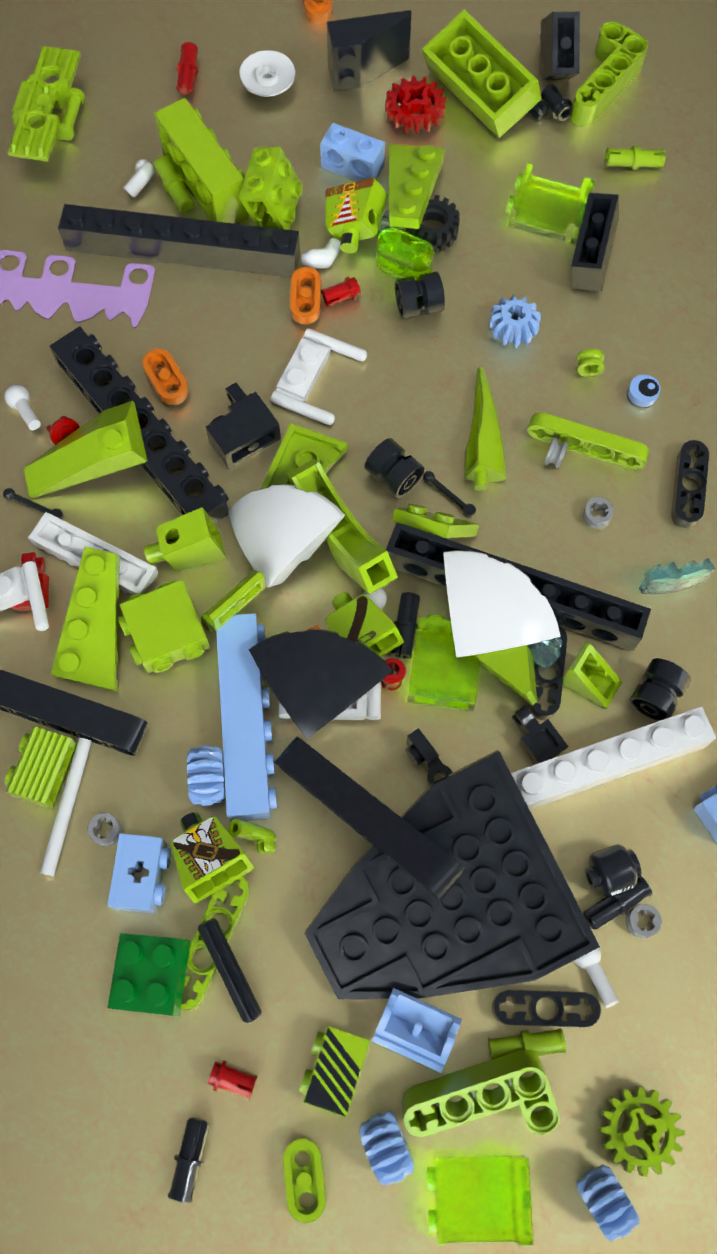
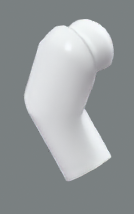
(144, 174)
(321, 257)

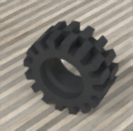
(443, 213)

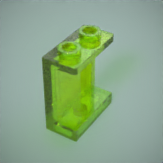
(548, 206)
(436, 672)
(480, 1199)

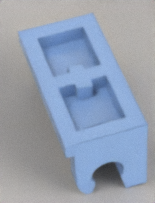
(417, 1030)

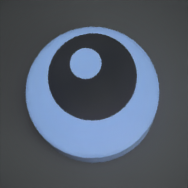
(643, 390)

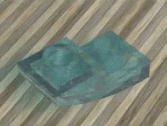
(671, 579)

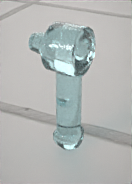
(546, 651)

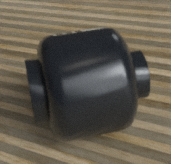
(613, 870)

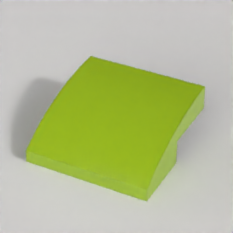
(233, 601)

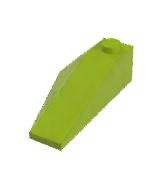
(94, 450)

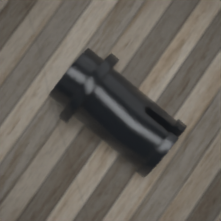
(560, 106)

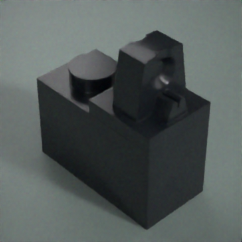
(560, 45)
(243, 430)

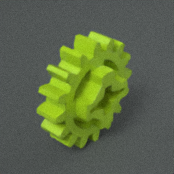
(656, 1126)

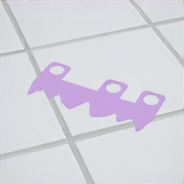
(84, 299)

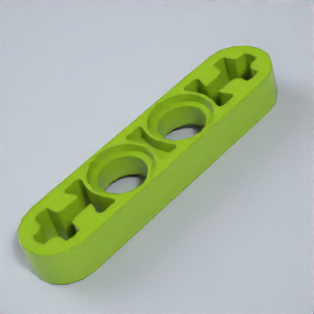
(589, 440)
(197, 942)

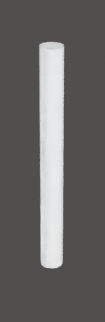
(65, 807)

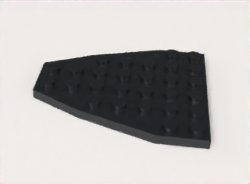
(494, 928)

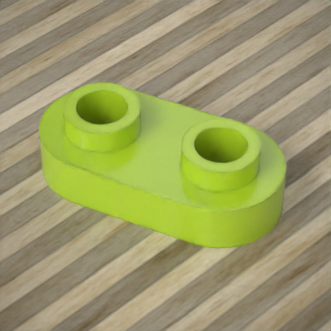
(304, 1179)

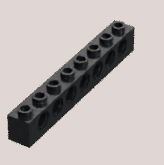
(78, 349)
(573, 604)

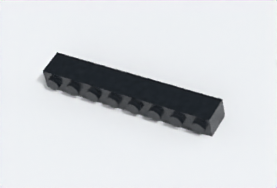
(180, 240)

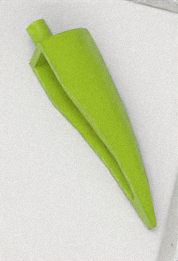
(485, 445)

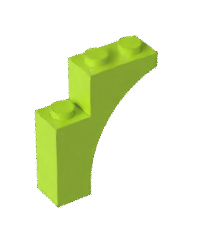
(348, 542)

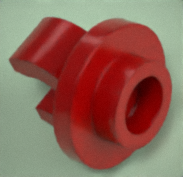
(61, 429)

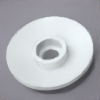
(267, 73)

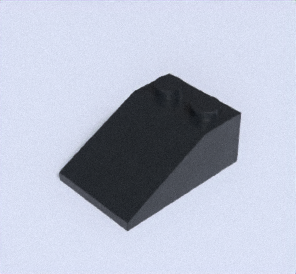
(366, 47)

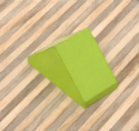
(514, 669)
(592, 677)

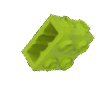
(270, 188)
(163, 627)

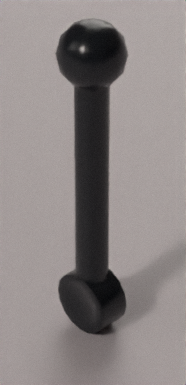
(9, 494)
(468, 509)

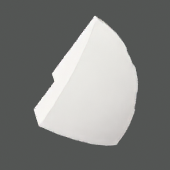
(281, 528)
(494, 605)

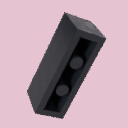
(595, 241)

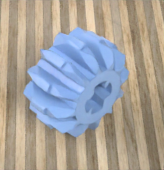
(514, 321)
(205, 775)
(386, 1148)
(607, 1202)

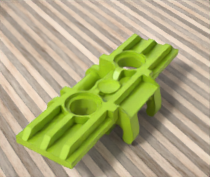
(35, 101)

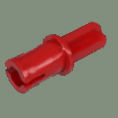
(187, 68)

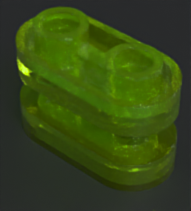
(403, 254)

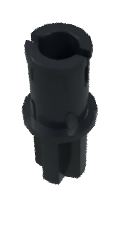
(406, 623)
(617, 904)
(189, 1160)

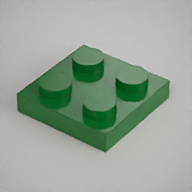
(149, 974)

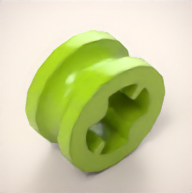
(590, 362)

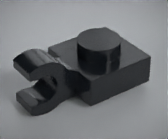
(540, 740)
(423, 753)

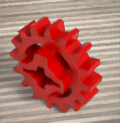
(415, 104)

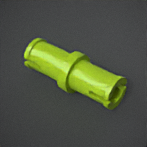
(634, 157)
(174, 184)
(541, 1043)

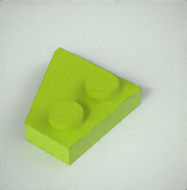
(436, 523)

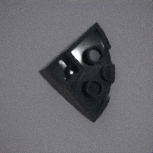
(317, 674)

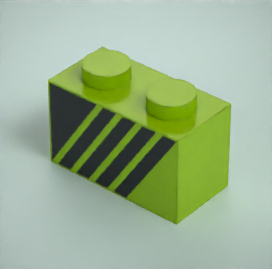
(335, 1071)

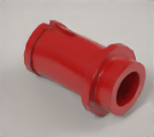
(341, 292)
(394, 681)
(231, 1080)

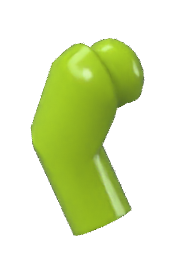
(253, 832)

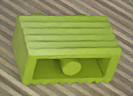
(40, 767)

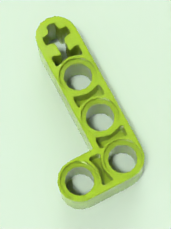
(622, 59)
(481, 1102)

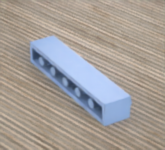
(244, 723)

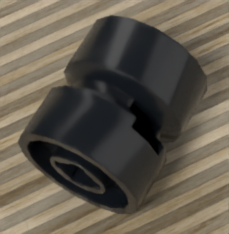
(419, 295)
(389, 464)
(661, 688)

